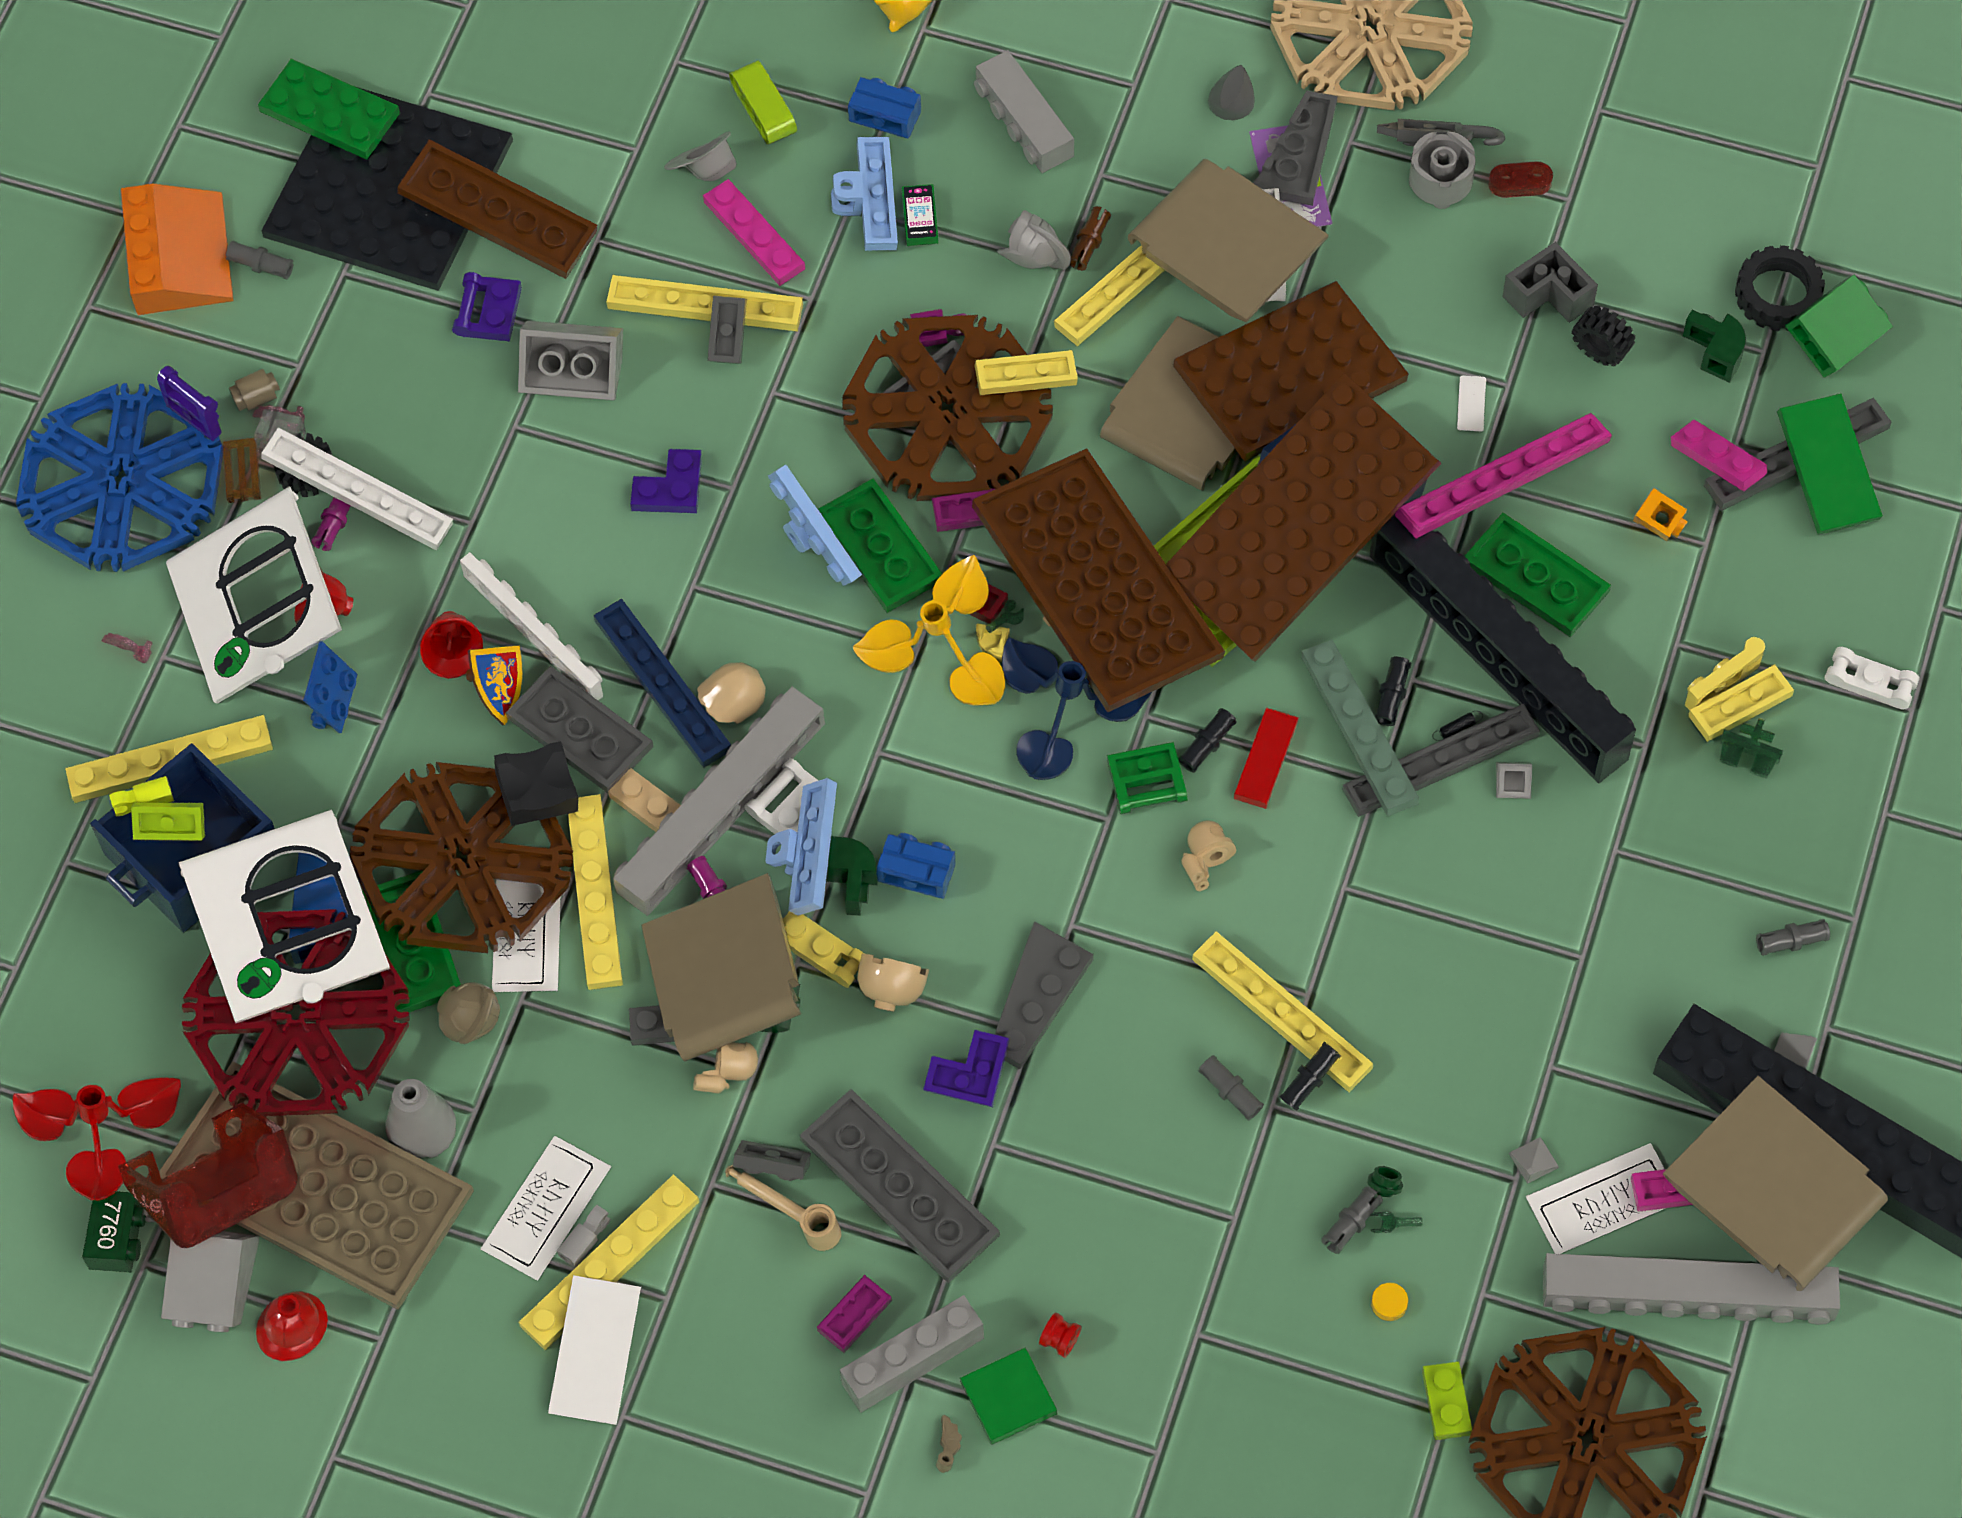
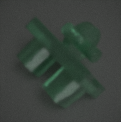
(1764, 754)

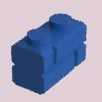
(884, 107)
(916, 865)

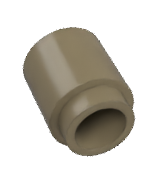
(254, 390)

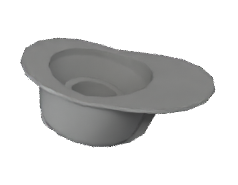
(707, 161)

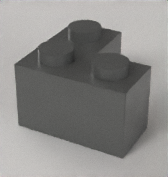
(1553, 279)

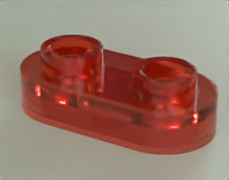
(1521, 179)

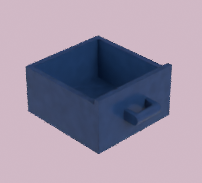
(155, 863)

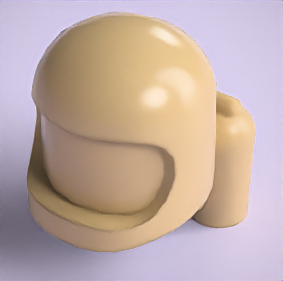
(1208, 849)
(732, 1062)

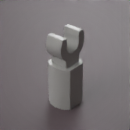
(583, 1237)

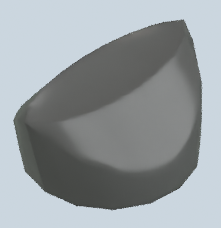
(1232, 95)

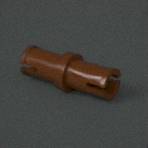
(1089, 238)

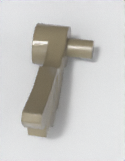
(951, 1444)

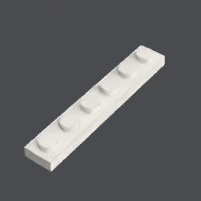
(357, 488)
(524, 619)

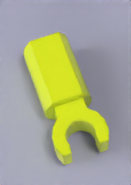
(151, 791)

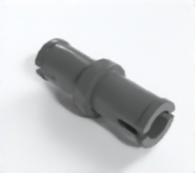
(259, 259)
(1793, 937)
(1231, 1087)
(1352, 1220)

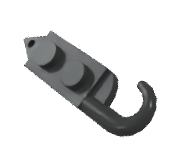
(1411, 130)

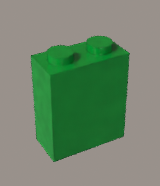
(1839, 325)

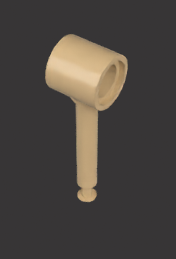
(806, 1217)

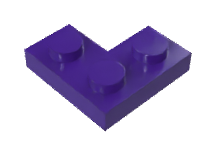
(676, 491)
(975, 1080)

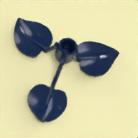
(1025, 670)

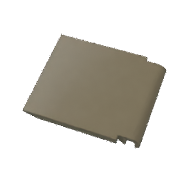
(1227, 239)
(1162, 417)
(722, 967)
(1777, 1184)

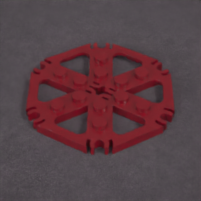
(312, 1040)

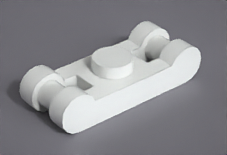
(1871, 678)

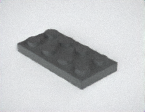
(591, 734)

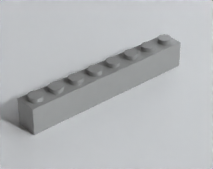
(718, 800)
(1686, 1288)

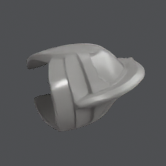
(1035, 244)

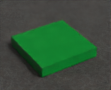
(1008, 1396)

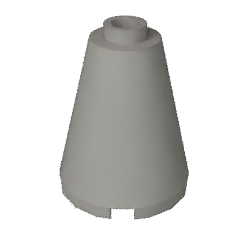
(419, 1120)

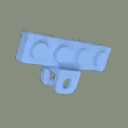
(869, 193)
(809, 527)
(808, 849)

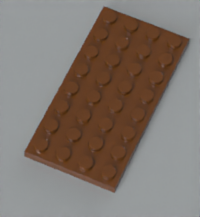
(1300, 516)
(1098, 579)

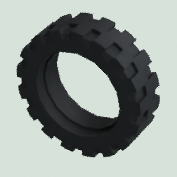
(1772, 260)

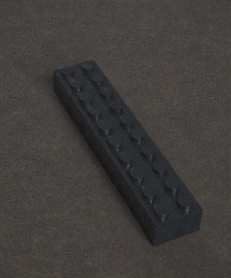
(1506, 647)
(1920, 1180)

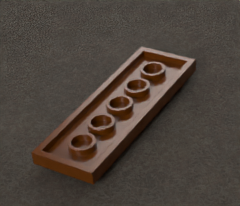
(497, 209)

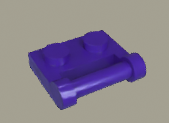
(497, 310)
(189, 403)

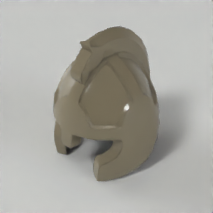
(468, 1012)

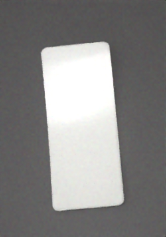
(1471, 403)

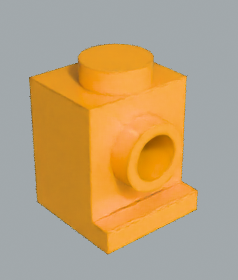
(1656, 504)

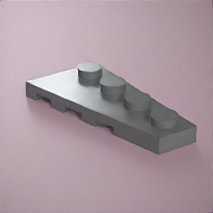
(1300, 150)
(1039, 990)

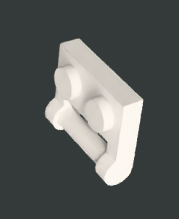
(788, 812)

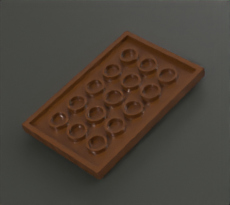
(1281, 364)

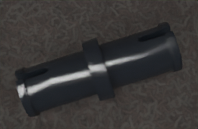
(1392, 691)
(1207, 740)
(1310, 1076)

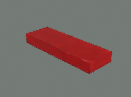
(1266, 758)

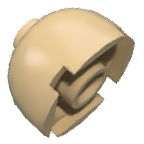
(890, 981)

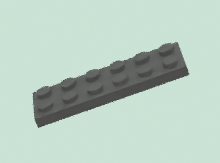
(899, 1185)

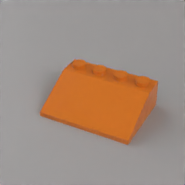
(175, 247)

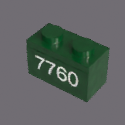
(113, 1233)

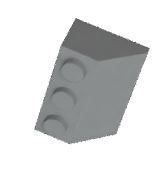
(570, 360)

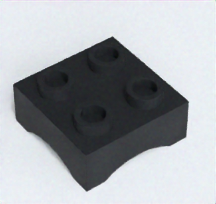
(536, 784)

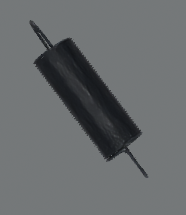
(1457, 725)

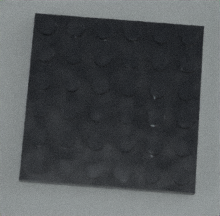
(353, 206)

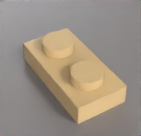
(642, 799)

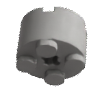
(1442, 168)

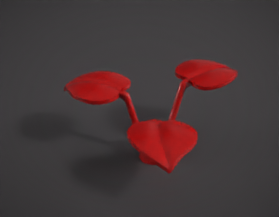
(95, 1173)

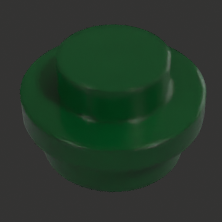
(1385, 1181)

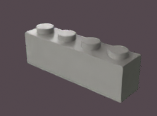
(1024, 112)
(912, 1353)

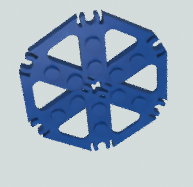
(97, 480)

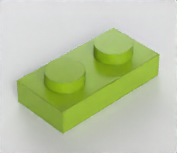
(167, 821)
(1447, 1400)

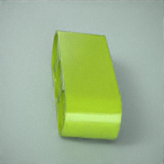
(763, 102)

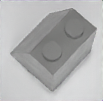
(209, 1281)

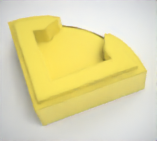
(993, 642)

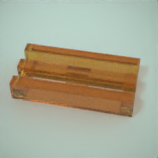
(244, 492)

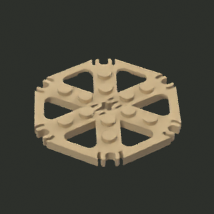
(1383, 48)

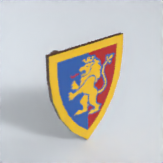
(496, 678)

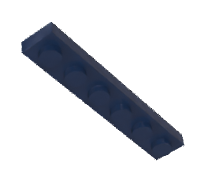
(662, 683)

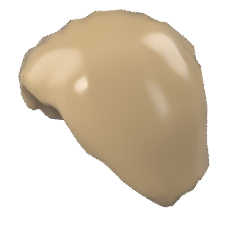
(732, 692)

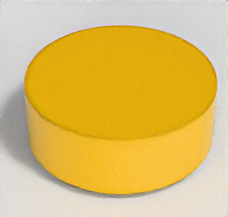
(1389, 1301)

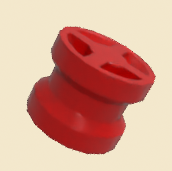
(1060, 1335)

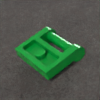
(1143, 768)

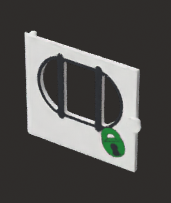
(204, 593)
(226, 910)

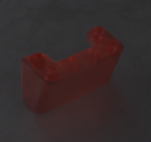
(221, 1188)

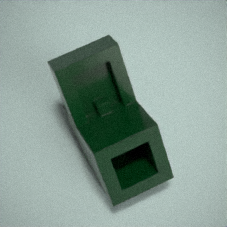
(1723, 341)
(852, 864)

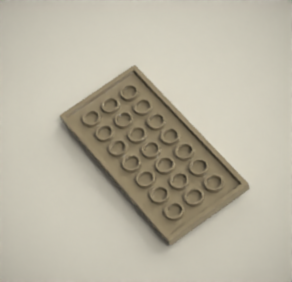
(357, 1200)

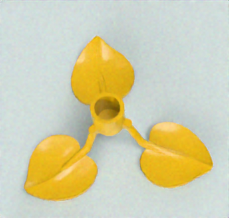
(961, 589)

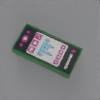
(920, 215)

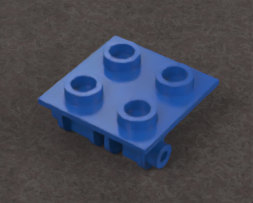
(329, 689)

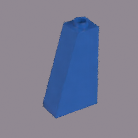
(314, 896)

